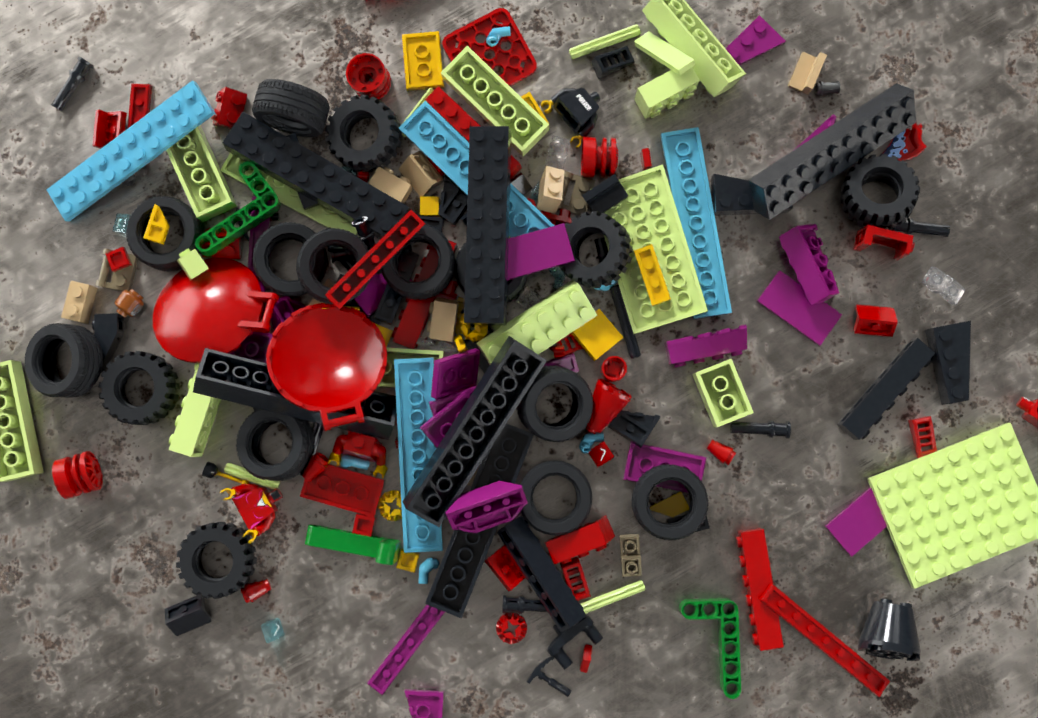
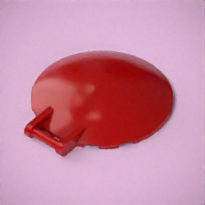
(211, 310)
(327, 360)

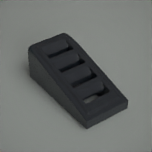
(602, 67)

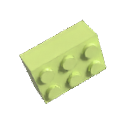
(665, 92)
(722, 393)

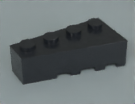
(732, 196)
(951, 360)

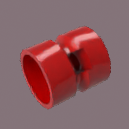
(613, 369)

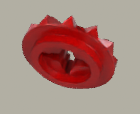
(514, 619)

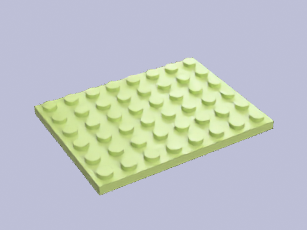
(959, 505)

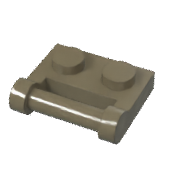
(577, 203)
(121, 279)

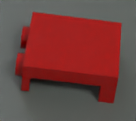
(899, 241)

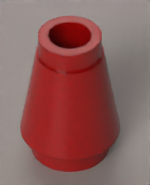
(721, 452)
(315, 466)
(255, 590)

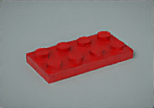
(345, 490)

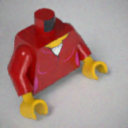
(360, 447)
(255, 506)

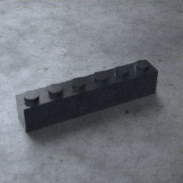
(886, 388)
(541, 574)

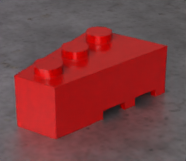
(580, 541)

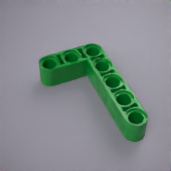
(243, 214)
(383, 549)
(724, 638)

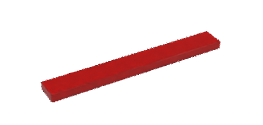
(824, 640)

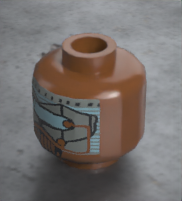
(129, 303)

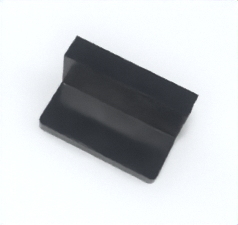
(605, 195)
(187, 615)

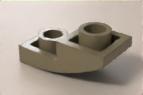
(630, 555)

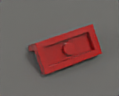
(875, 320)

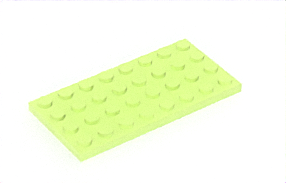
(653, 219)

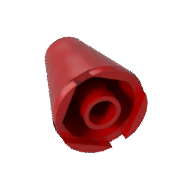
(607, 405)

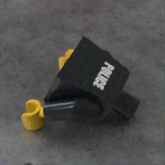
(576, 109)

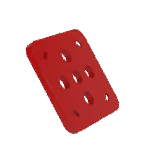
(508, 60)

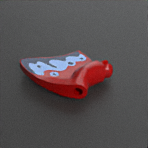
(907, 144)

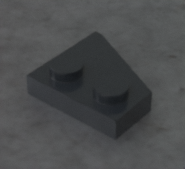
(452, 202)
(634, 426)

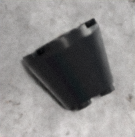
(890, 632)

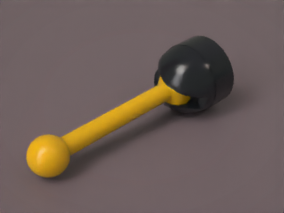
(211, 470)

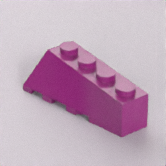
(809, 263)
(707, 345)

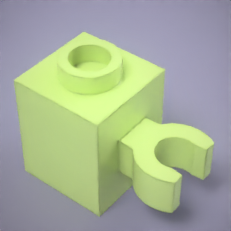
(192, 263)

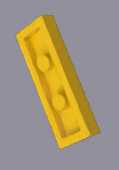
(652, 275)

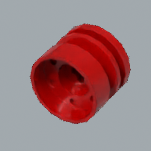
(364, 67)
(598, 157)
(77, 474)

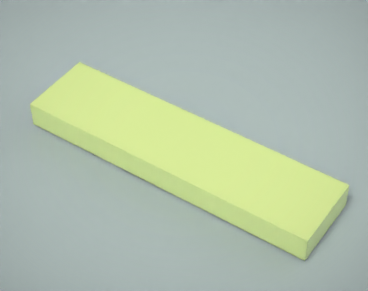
(664, 53)

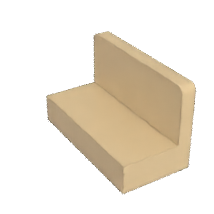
(806, 72)
(420, 173)

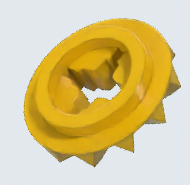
(477, 334)
(385, 510)

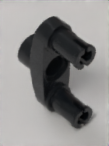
(584, 625)

